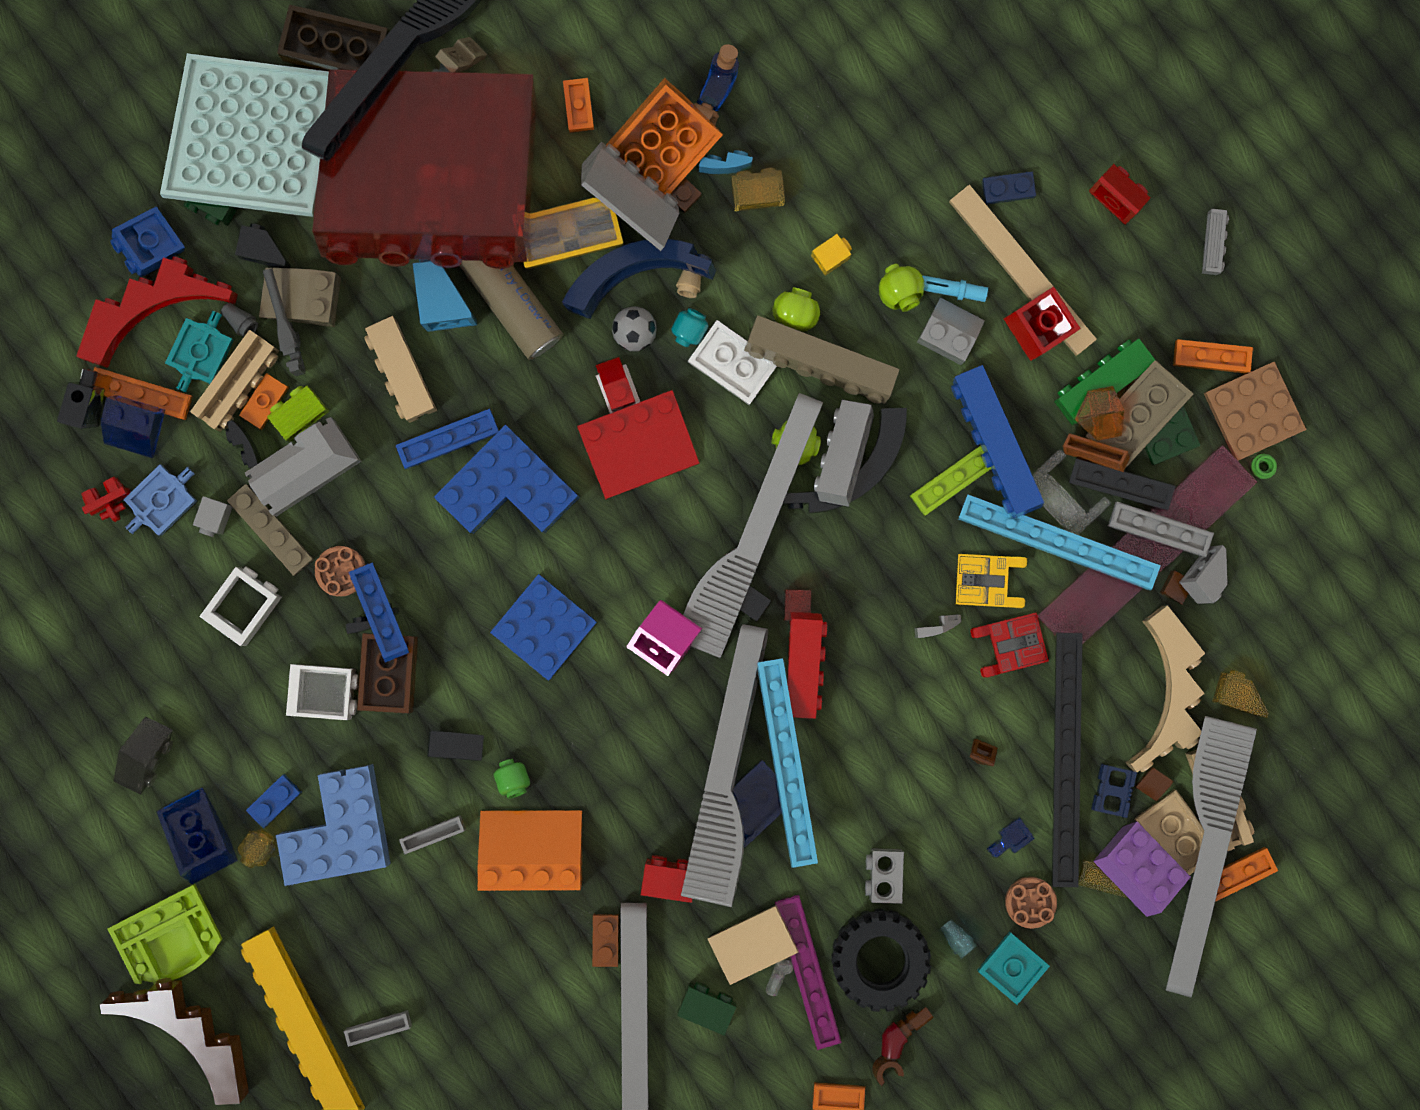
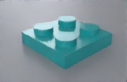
(1013, 968)

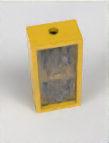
(571, 232)

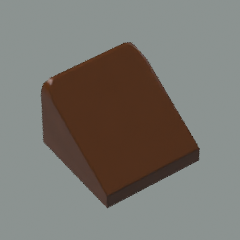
(1173, 589)
(1154, 783)

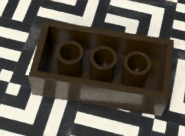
(327, 40)

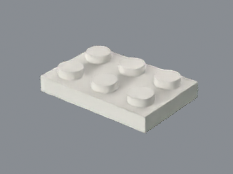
(725, 361)

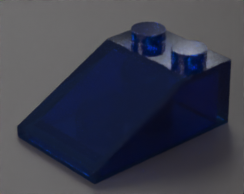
(196, 837)

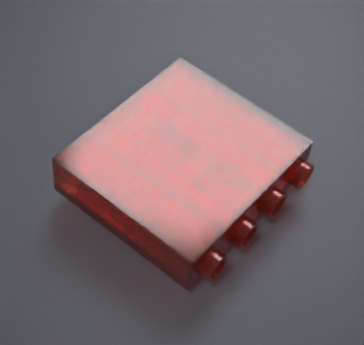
(432, 172)

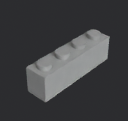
(845, 453)

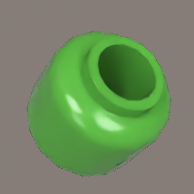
(511, 779)

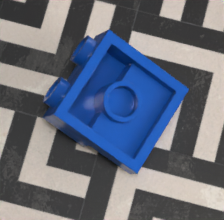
(146, 242)

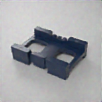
(1105, 789)

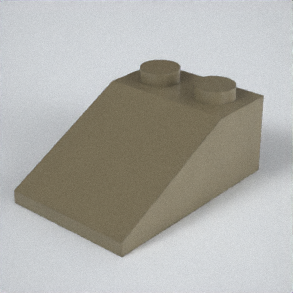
(306, 296)

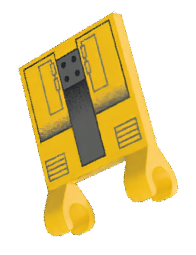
(984, 580)

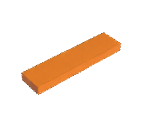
(175, 403)

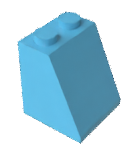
(439, 300)

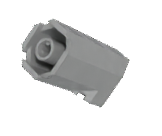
(302, 467)

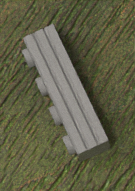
(1214, 242)
(432, 834)
(377, 1028)

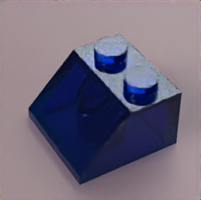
(131, 425)

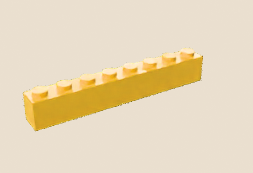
(300, 1022)

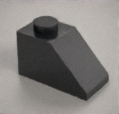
(259, 247)

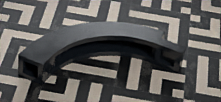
(889, 440)

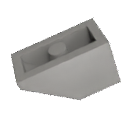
(1207, 576)

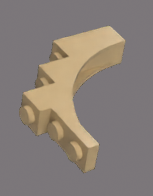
(1178, 653)

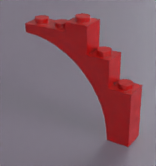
(173, 284)

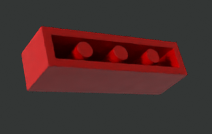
(804, 662)

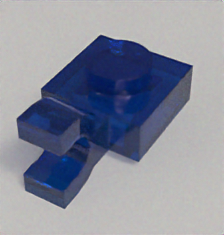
(1013, 837)

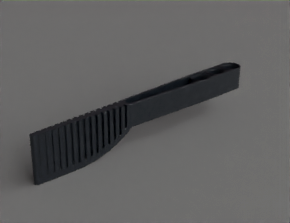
(420, 25)

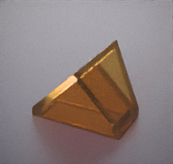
(1101, 413)

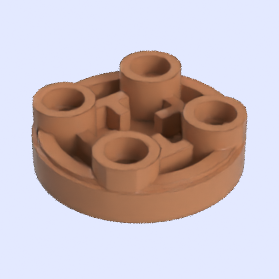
(333, 570)
(1031, 902)

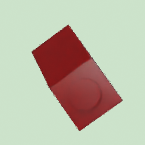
(615, 384)

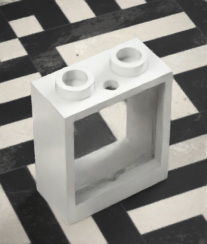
(322, 692)

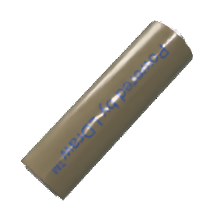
(514, 307)

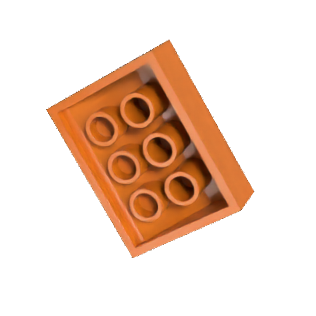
(666, 137)
(530, 850)

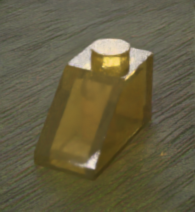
(1239, 694)

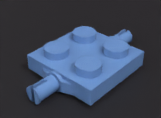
(160, 500)

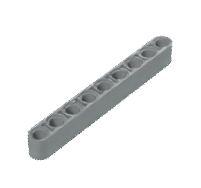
(634, 1006)

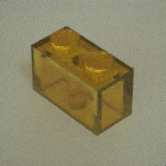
(757, 189)

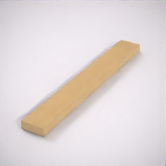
(1012, 257)

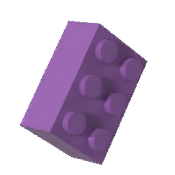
(1142, 869)

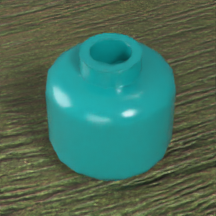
(689, 327)

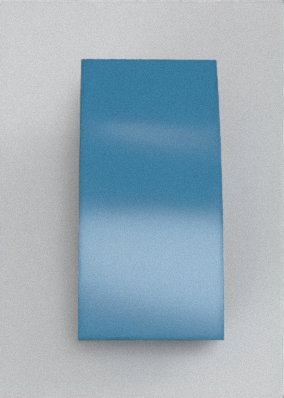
(734, 163)

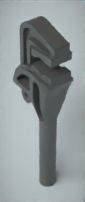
(288, 338)

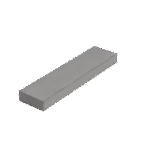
(1160, 529)

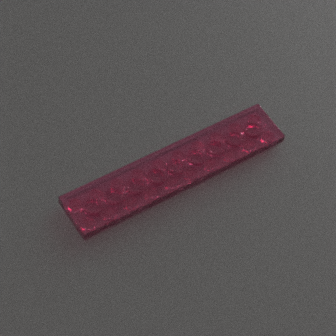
(1195, 501)

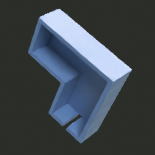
(349, 840)

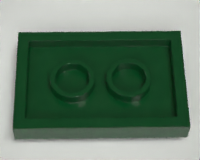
(1173, 439)

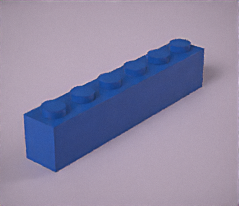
(997, 441)

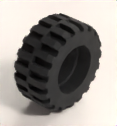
(893, 992)

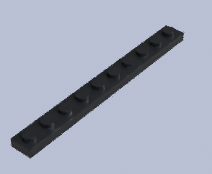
(1067, 759)

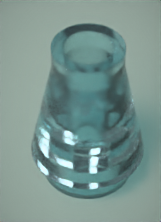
(958, 939)

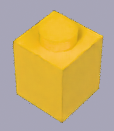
(832, 254)

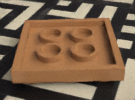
(1255, 411)

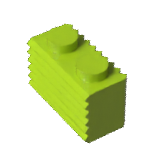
(297, 413)

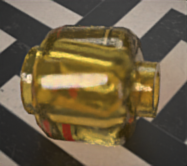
(256, 848)

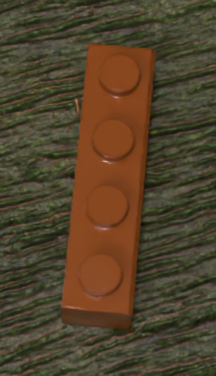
(1096, 452)

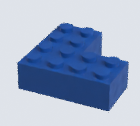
(504, 472)

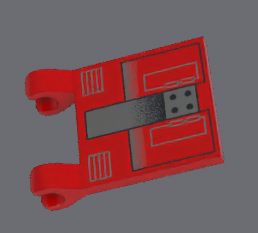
(1015, 644)

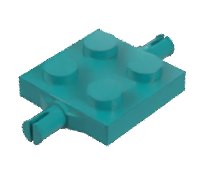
(199, 351)

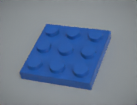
(543, 627)

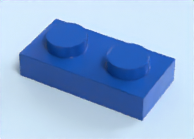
(273, 801)

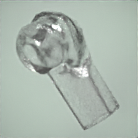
(777, 976)

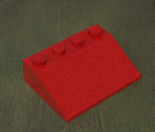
(638, 444)

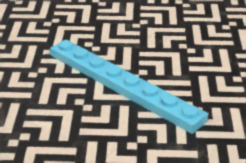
(1060, 543)
(787, 763)

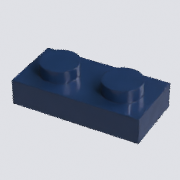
(1008, 188)

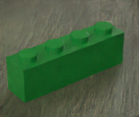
(1116, 372)

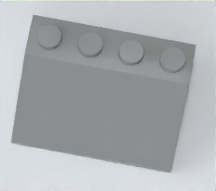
(630, 194)

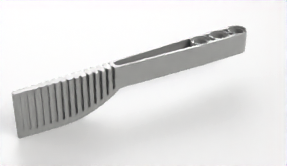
(724, 586)
(1217, 789)
(719, 834)

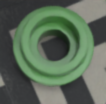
(1269, 461)

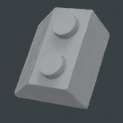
(951, 331)

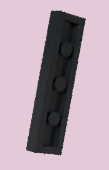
(1122, 484)

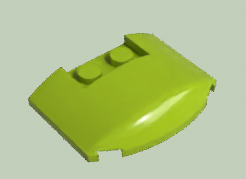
(167, 937)

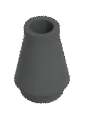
(239, 319)

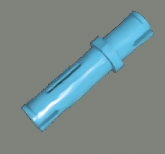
(954, 288)

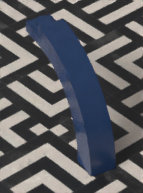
(629, 260)

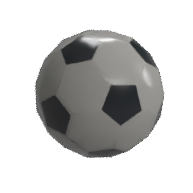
(634, 328)

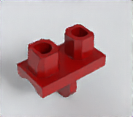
(96, 504)

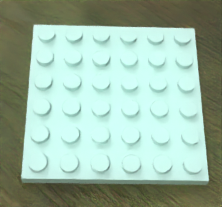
(243, 135)

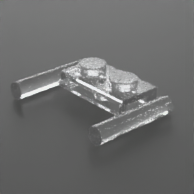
(1060, 503)

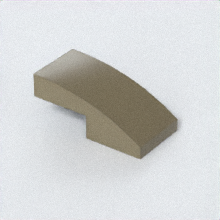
(461, 56)

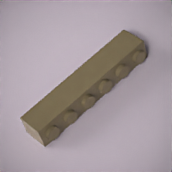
(821, 360)

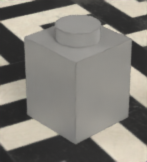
(212, 516)

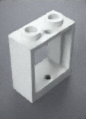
(225, 626)

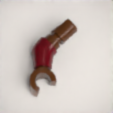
(893, 1041)

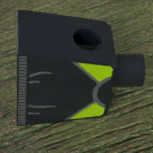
(82, 402)

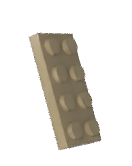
(1148, 408)

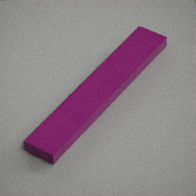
(809, 974)

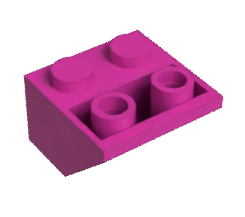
(664, 638)

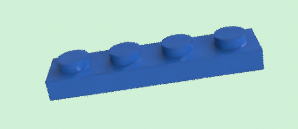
(447, 439)
(378, 612)

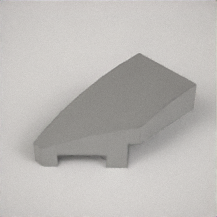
(945, 622)

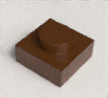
(686, 195)

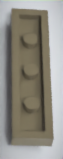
(270, 530)

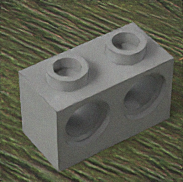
(891, 875)

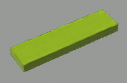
(950, 482)

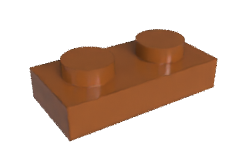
(605, 940)

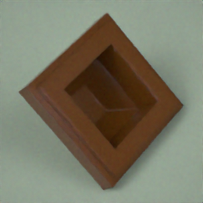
(983, 753)

